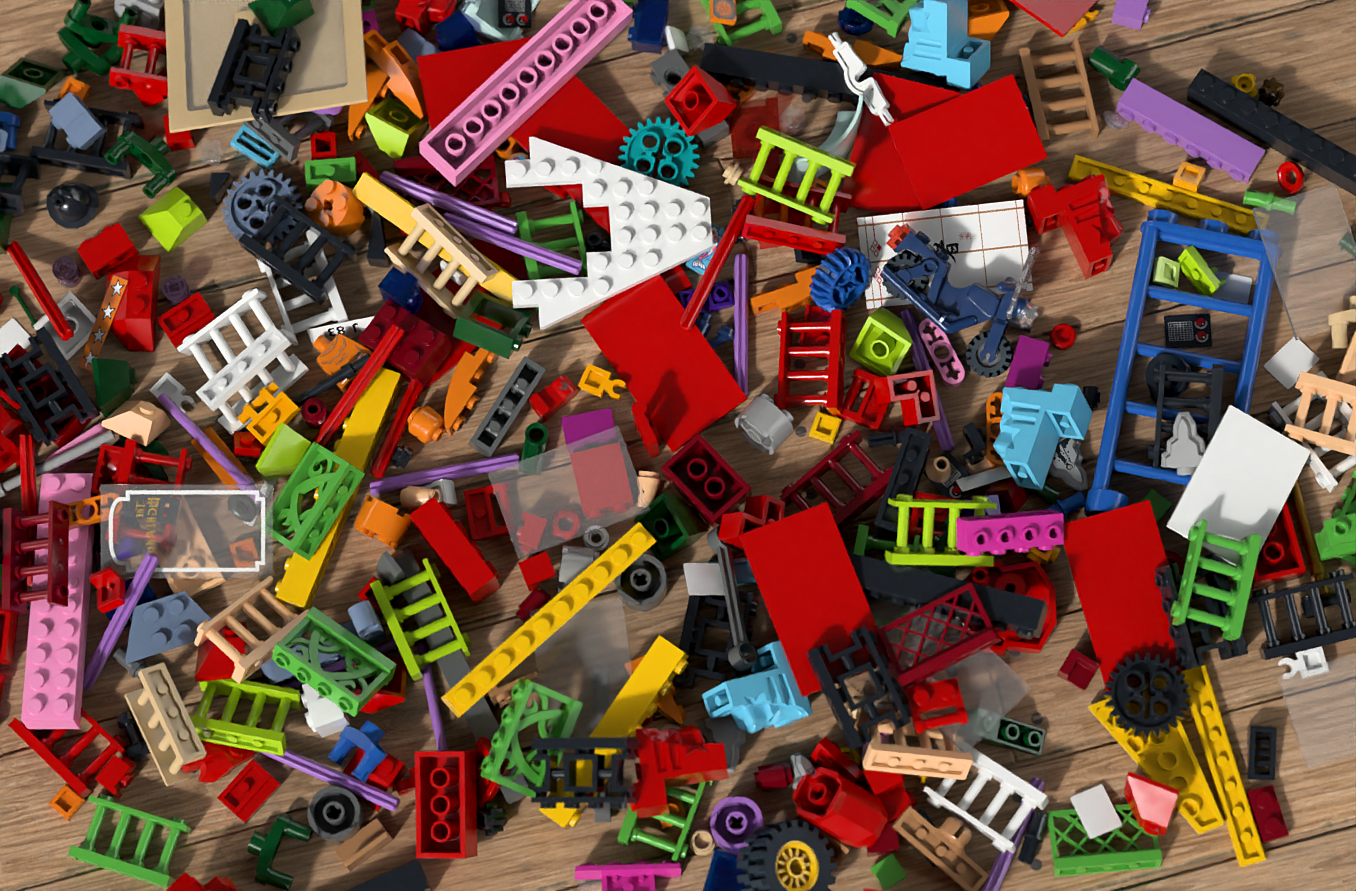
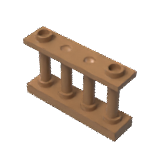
(1040, 109)

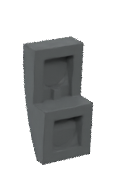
(389, 570)

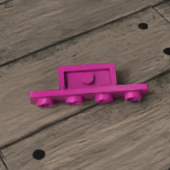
(634, 877)

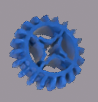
(840, 279)

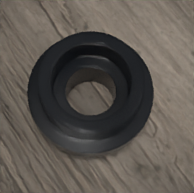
(402, 455)

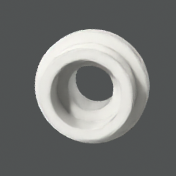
(597, 546)

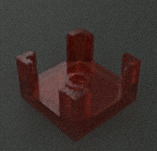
(745, 126)

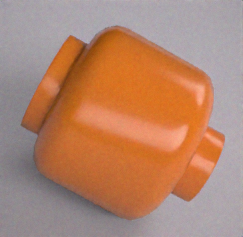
(1027, 179)
(426, 424)

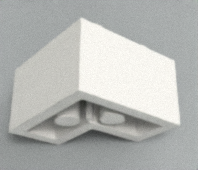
(323, 714)

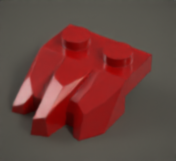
(218, 760)

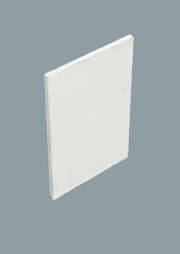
(1239, 482)

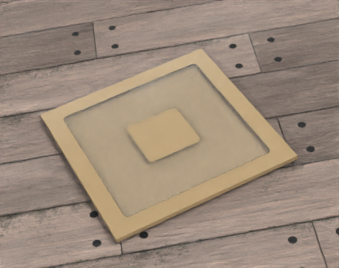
(324, 74)

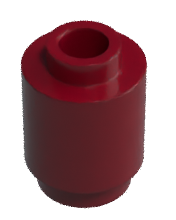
(311, 406)
(534, 601)
(773, 776)

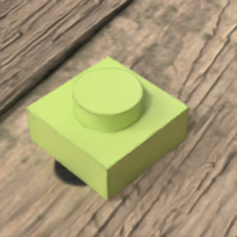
(1166, 272)

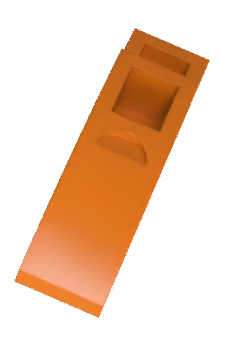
(868, 52)
(400, 68)
(788, 296)
(462, 393)

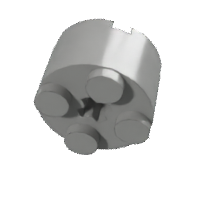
(765, 424)
(573, 563)

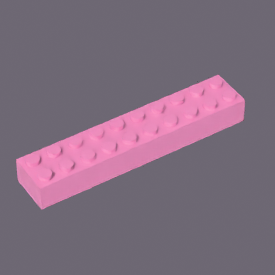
(522, 85)
(55, 632)

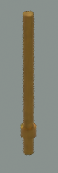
(1317, 569)

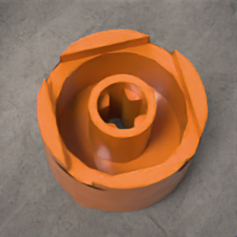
(335, 208)
(383, 520)

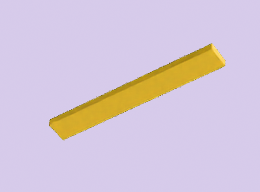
(1165, 196)
(398, 212)
(1223, 767)

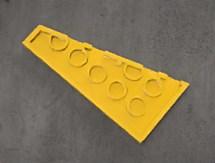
(1167, 761)

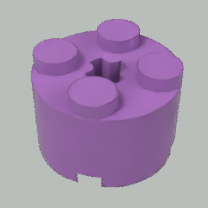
(734, 809)

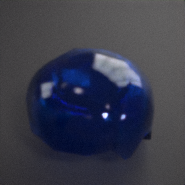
(854, 22)

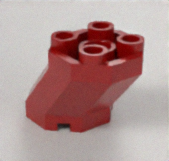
(840, 808)

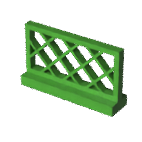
(1101, 861)

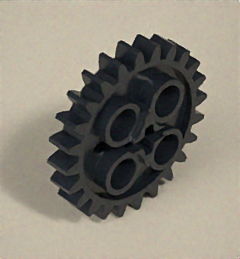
(1122, 694)

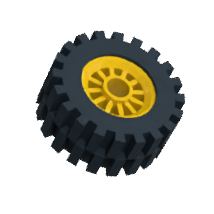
(785, 845)

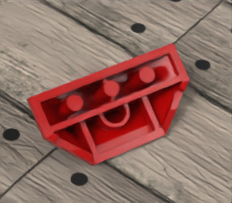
(137, 311)

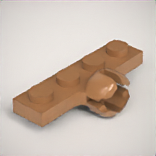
(943, 847)

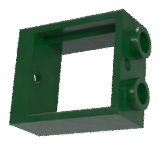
(488, 337)

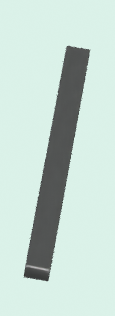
(454, 664)

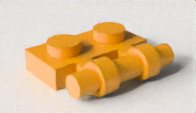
(266, 422)

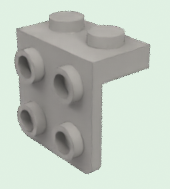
(149, 11)

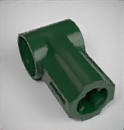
(1118, 70)
(531, 447)

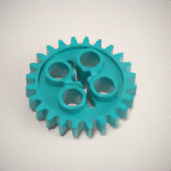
(682, 162)

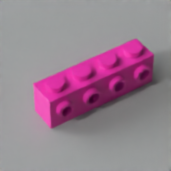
(1009, 531)

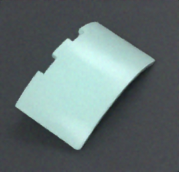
(838, 143)

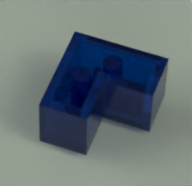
(456, 33)

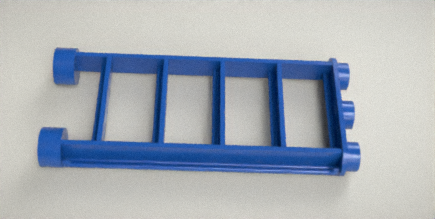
(1211, 236)

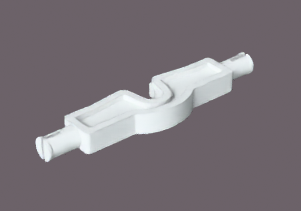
(853, 69)

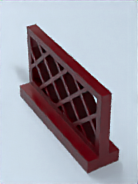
(419, 168)
(942, 658)

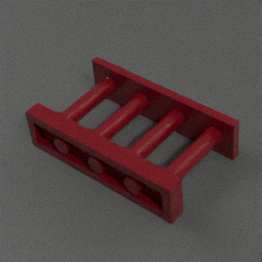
(863, 495)
(15, 557)

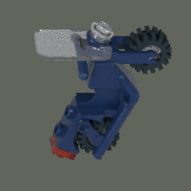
(959, 308)

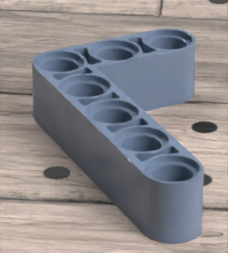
(364, 625)

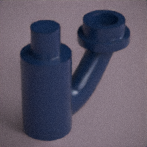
(724, 333)

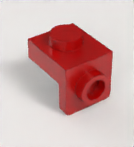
(109, 589)

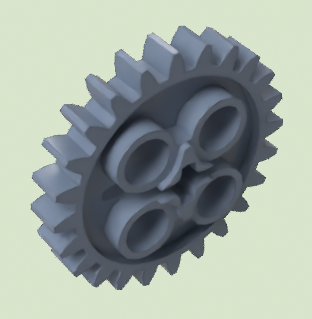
(251, 191)

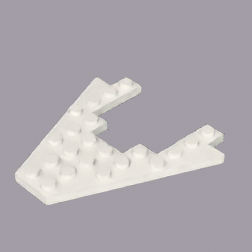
(650, 228)

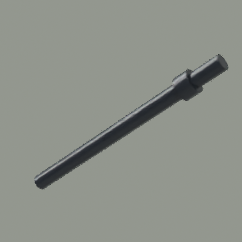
(347, 371)

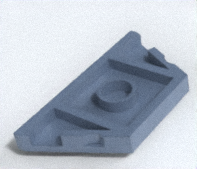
(163, 625)

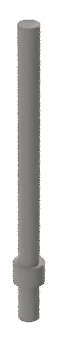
(59, 460)

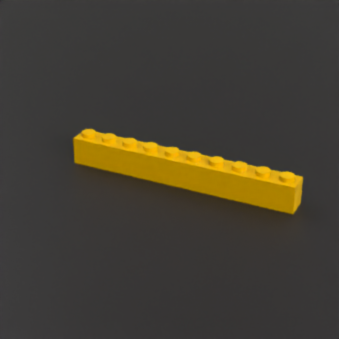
(356, 447)
(548, 620)

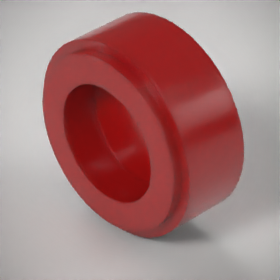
(1062, 336)

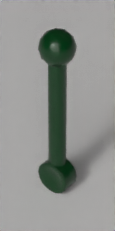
(15, 292)

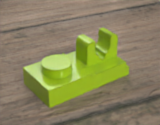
(1198, 272)

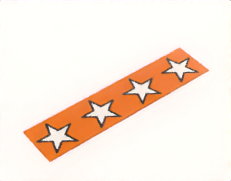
(103, 322)

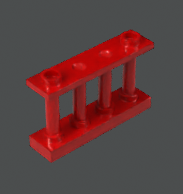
(146, 40)
(792, 235)
(832, 374)
(134, 454)
(62, 764)

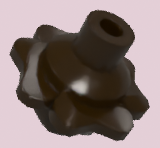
(1271, 92)

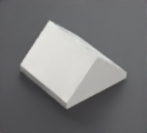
(78, 318)

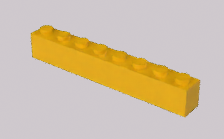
(625, 714)

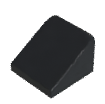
(218, 186)

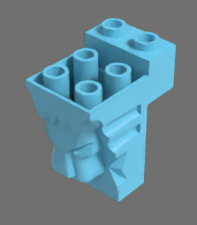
(941, 43)
(1033, 427)
(762, 698)

